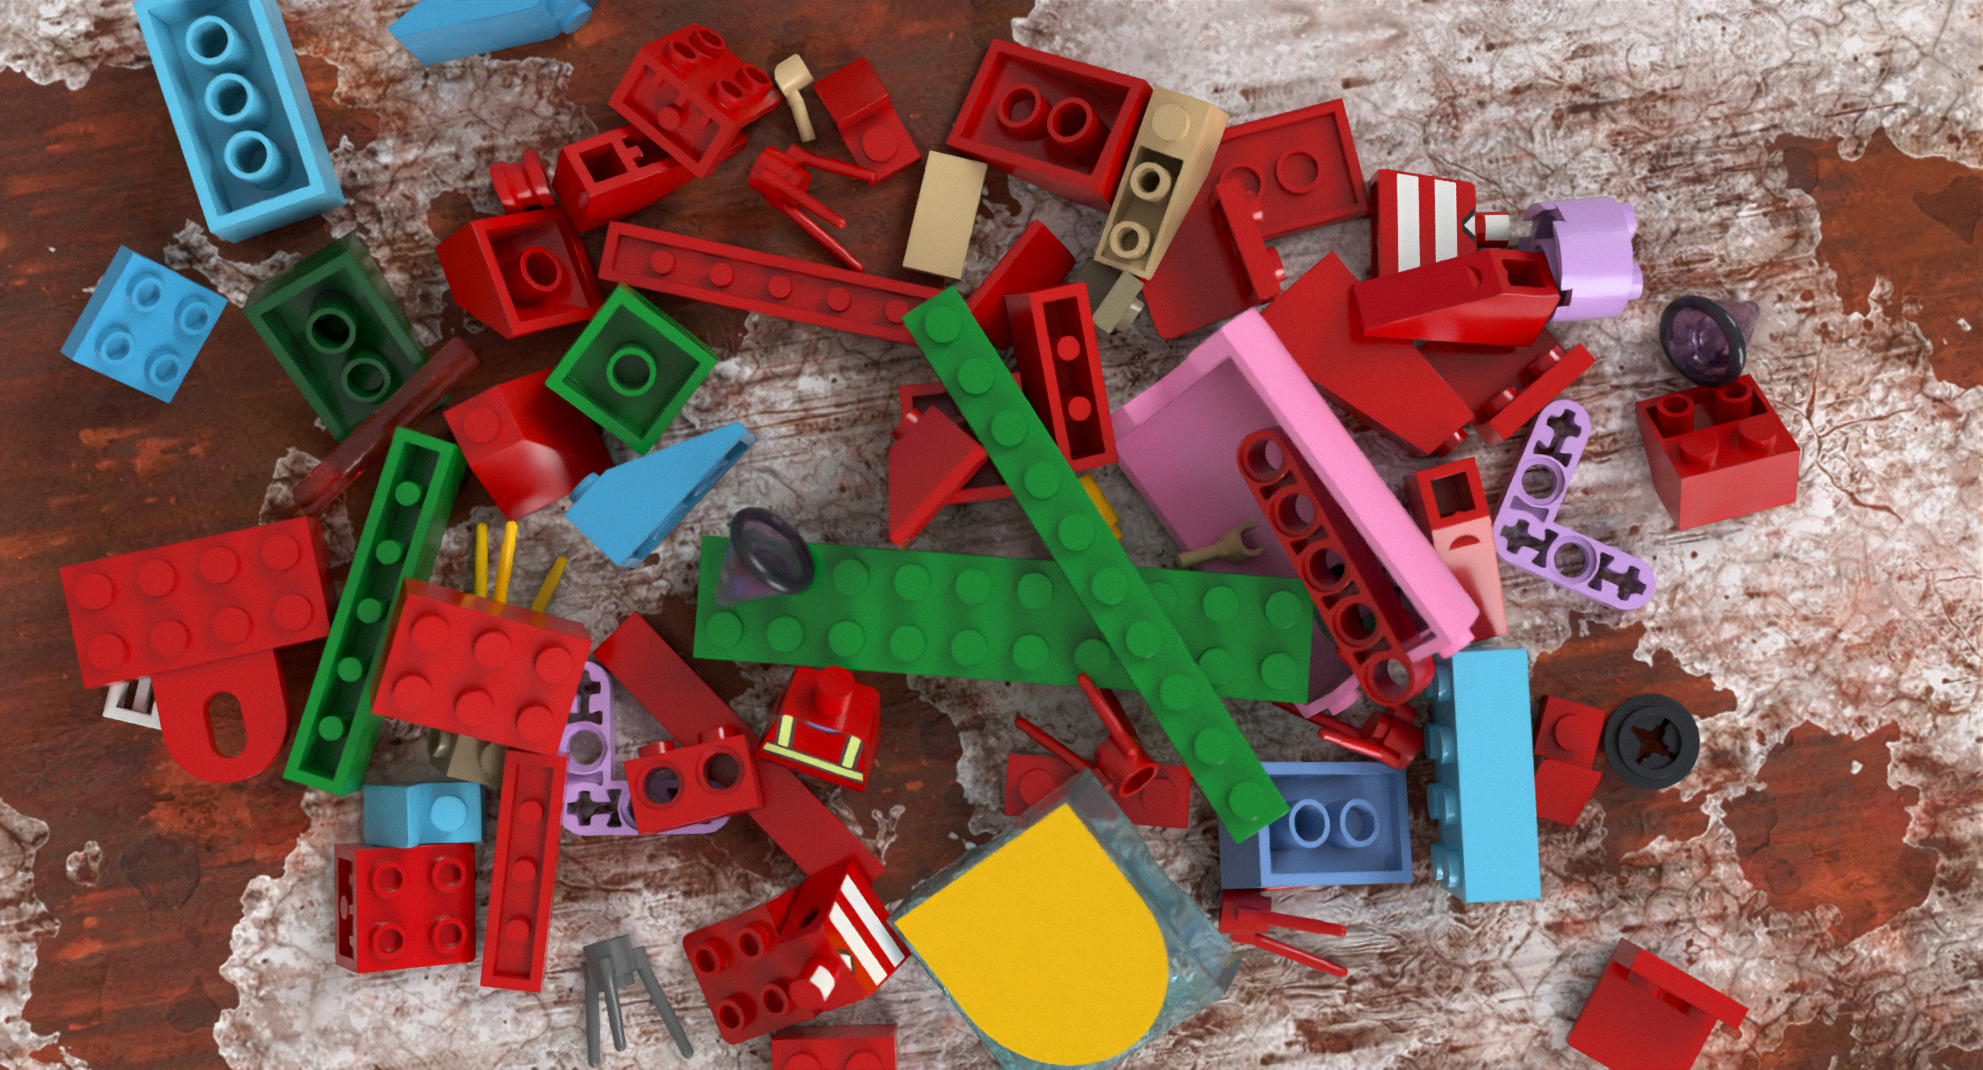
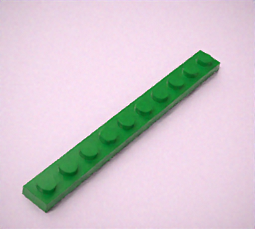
(1096, 565)

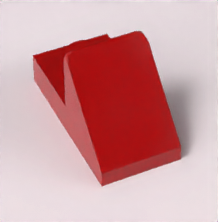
(867, 120)
(1563, 757)

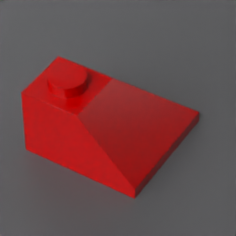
(521, 272)
(527, 444)
(927, 470)

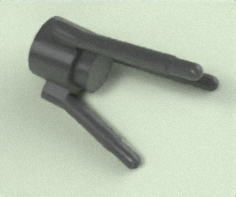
(610, 967)

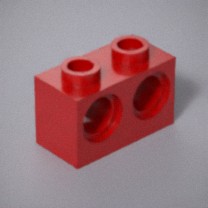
(696, 798)

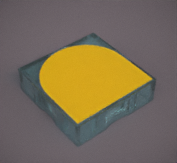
(1065, 937)

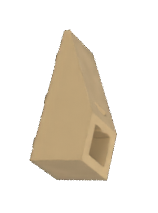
(1160, 180)

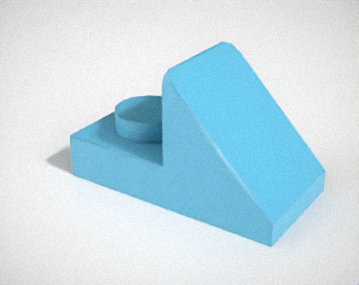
(424, 813)

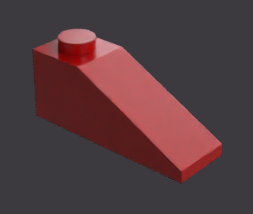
(618, 175)

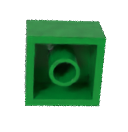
(632, 368)

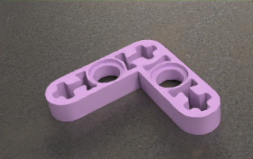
(1539, 514)
(601, 775)

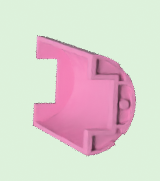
(1182, 455)

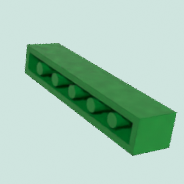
(396, 543)

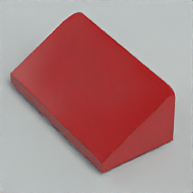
(1031, 263)

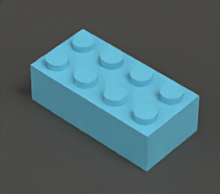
(240, 113)
(1483, 775)

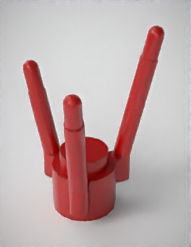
(785, 184)
(1384, 736)
(1121, 756)
(1248, 912)

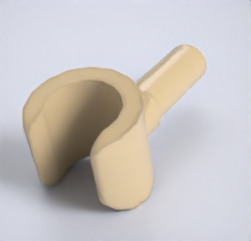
(791, 77)
(1228, 547)

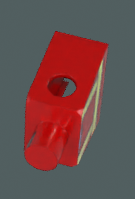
(824, 727)

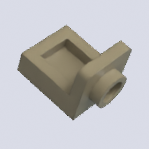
(1110, 297)
(467, 757)

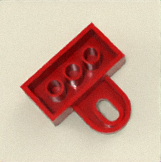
(203, 624)

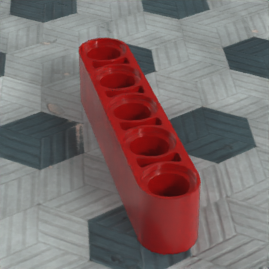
(1335, 596)

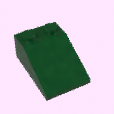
(338, 333)

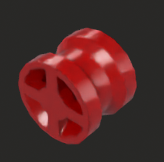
(523, 183)

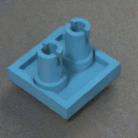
(144, 325)

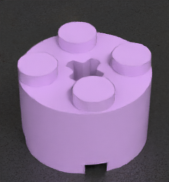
(1587, 254)

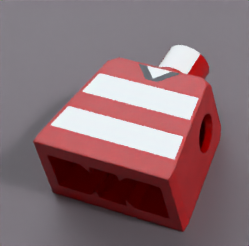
(1426, 221)
(838, 940)

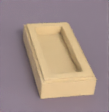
(945, 216)

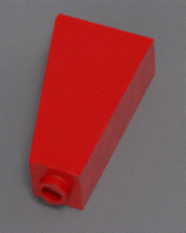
(1369, 377)

